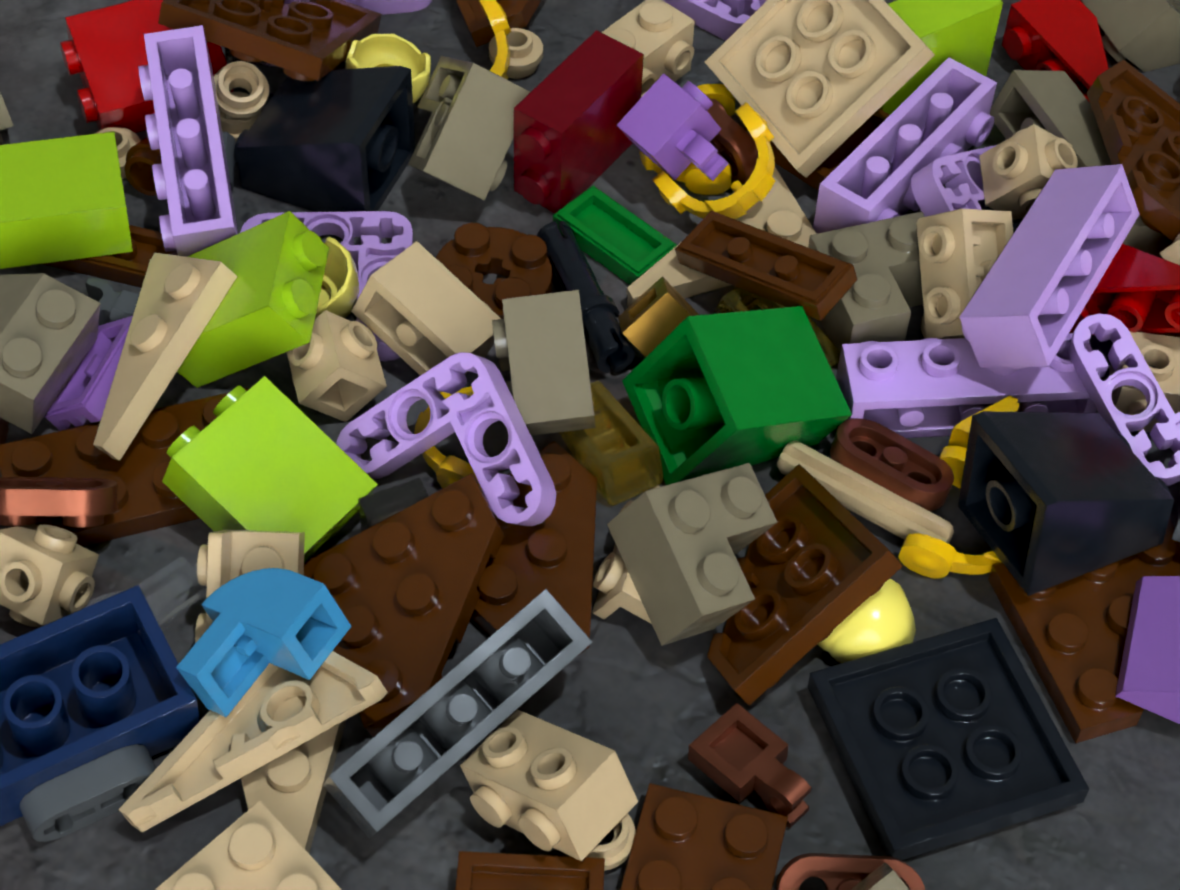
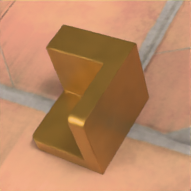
(654, 316)

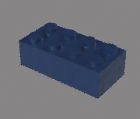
(85, 691)

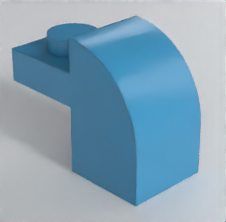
(257, 622)

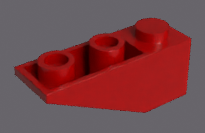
(1056, 38)
(1139, 292)

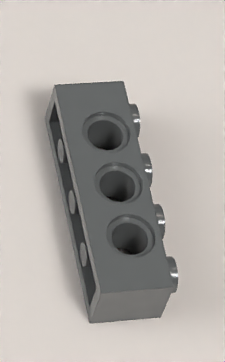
(456, 714)

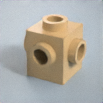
(1021, 167)
(337, 368)
(44, 573)

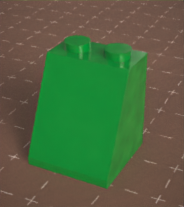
(735, 391)

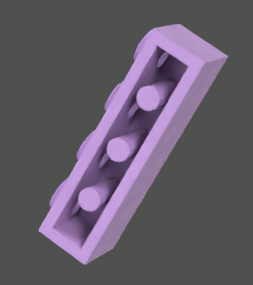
(935, 121)
(189, 140)
(1050, 267)
(937, 383)

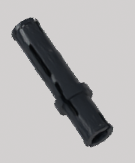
(597, 309)

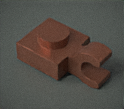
(747, 757)

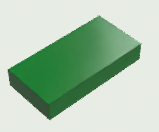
(613, 234)

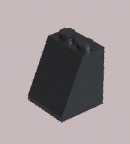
(331, 140)
(1059, 495)

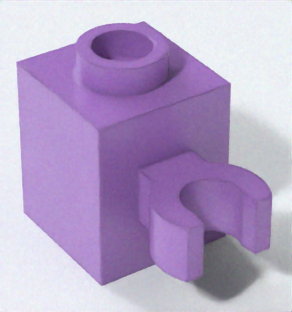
(675, 128)

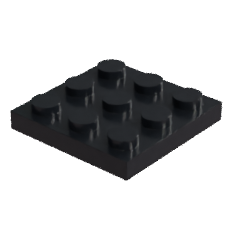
(946, 739)

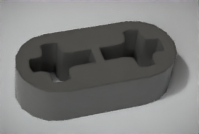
(85, 793)

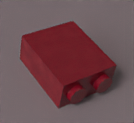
(570, 121)

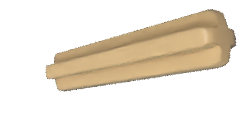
(864, 495)

